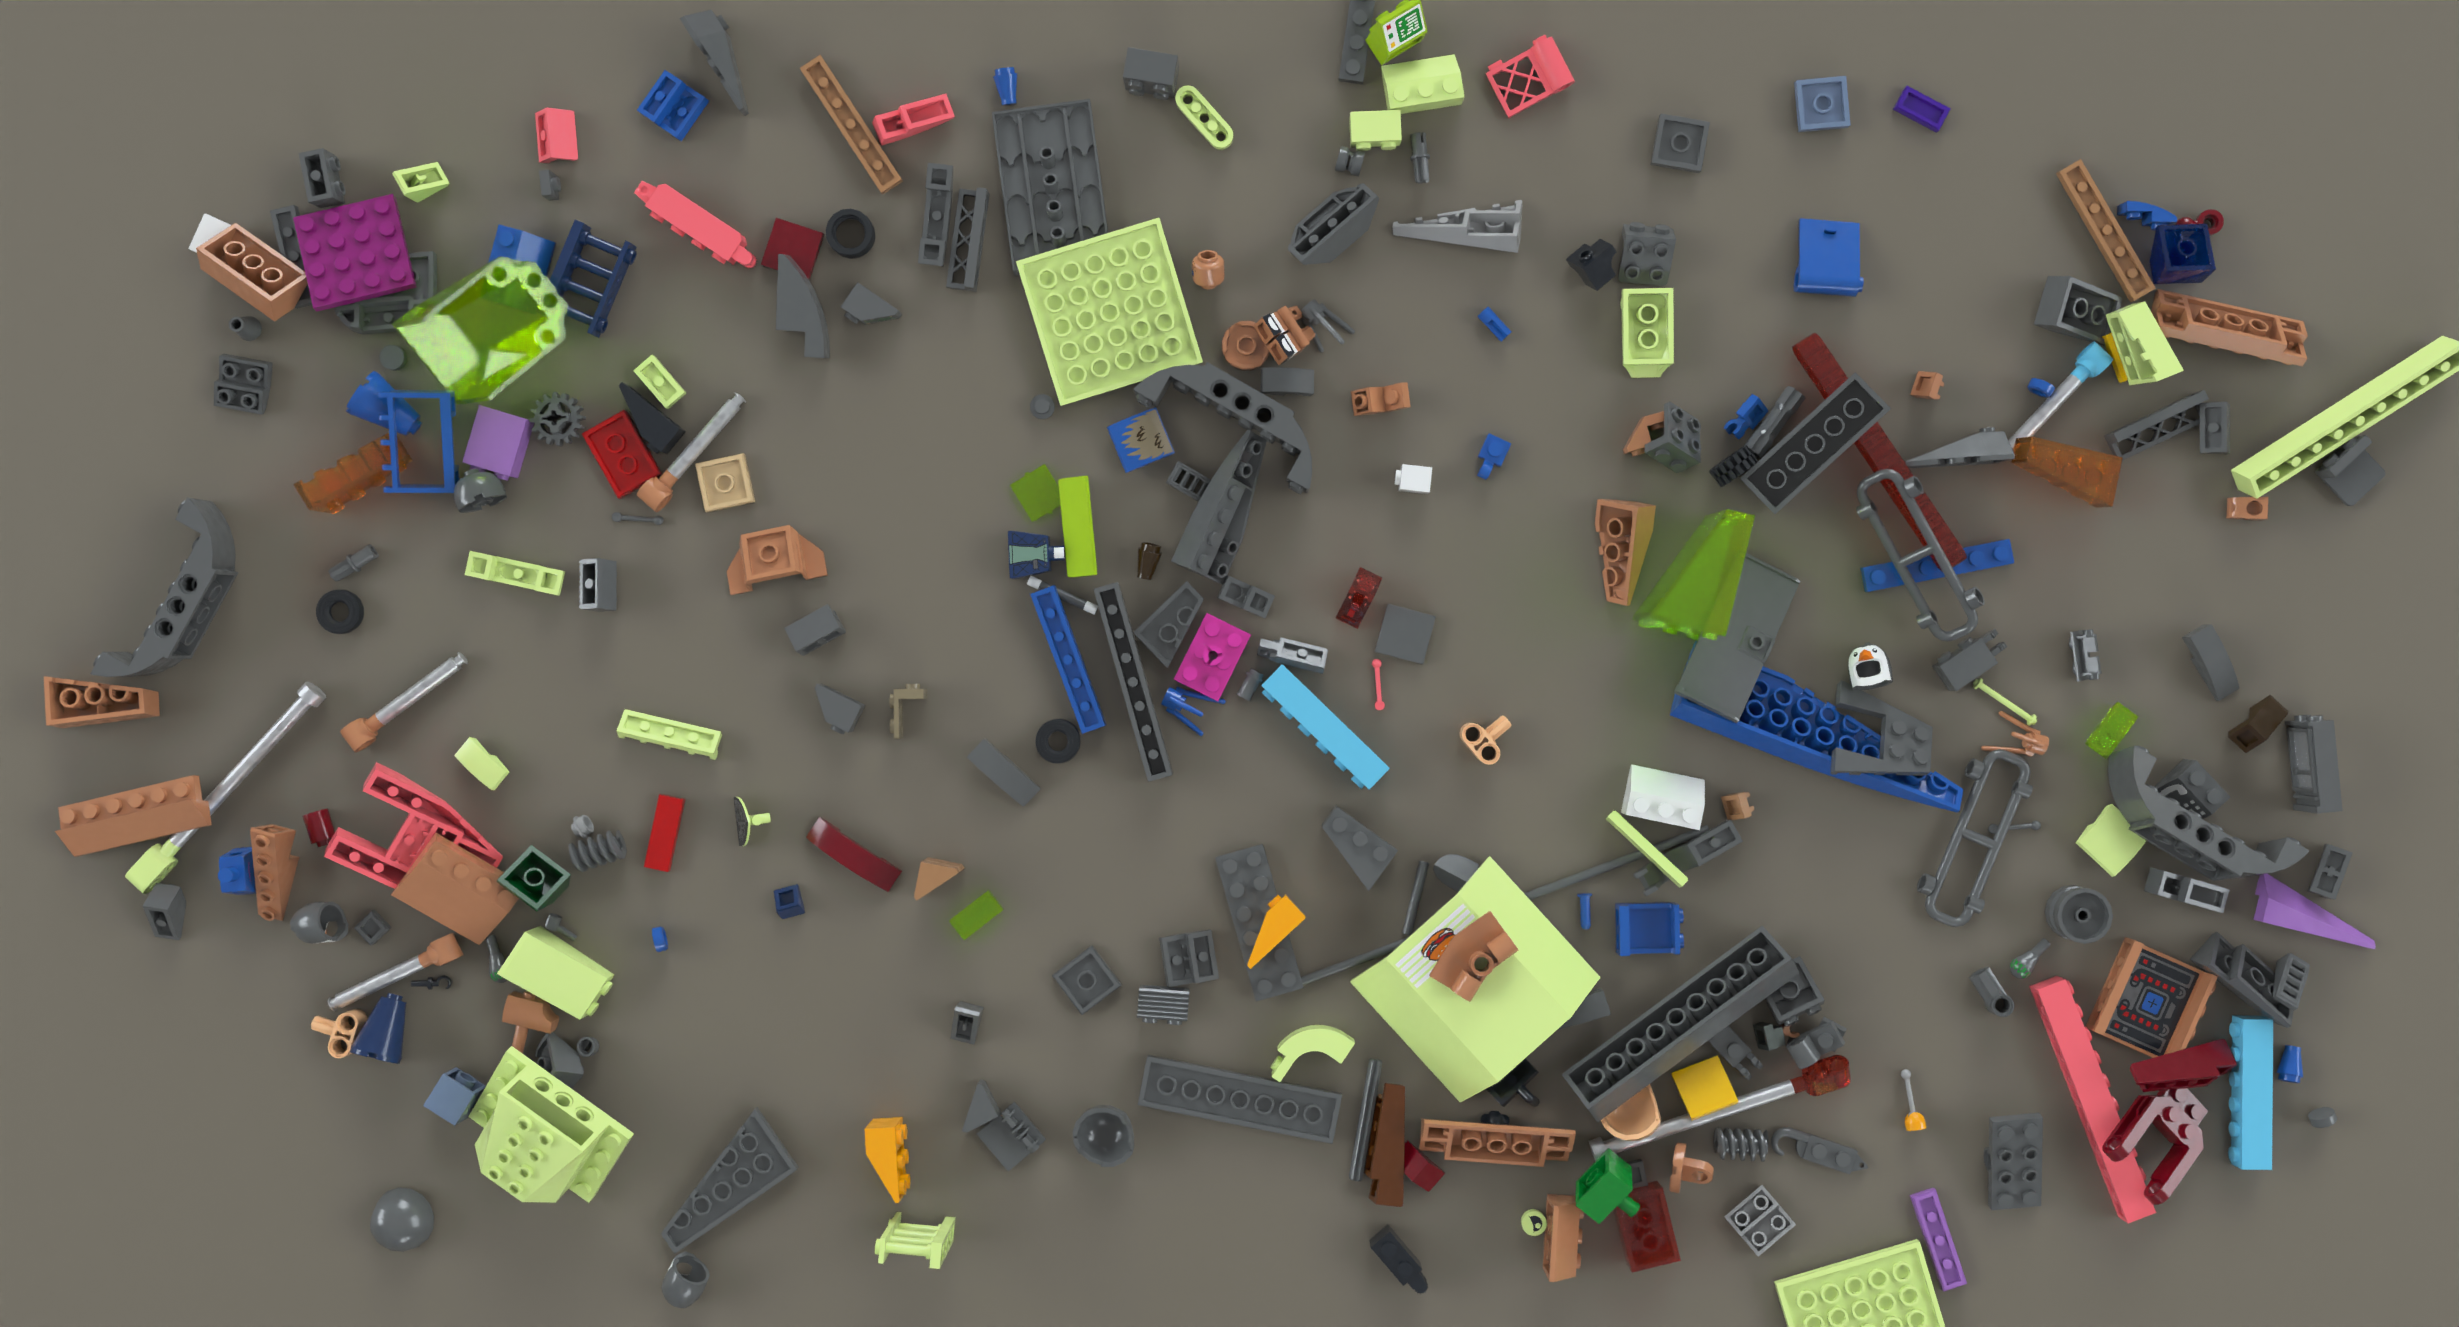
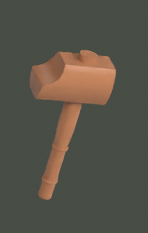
(527, 1013)

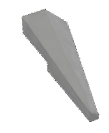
(1489, 229)

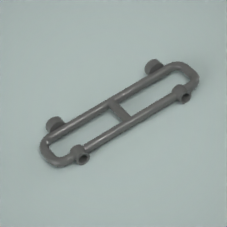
(1909, 490)
(1932, 885)

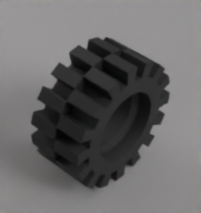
(1733, 466)

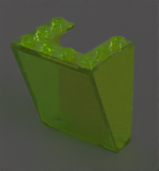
(1702, 579)

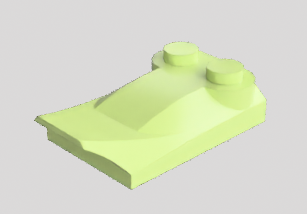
(1647, 331)

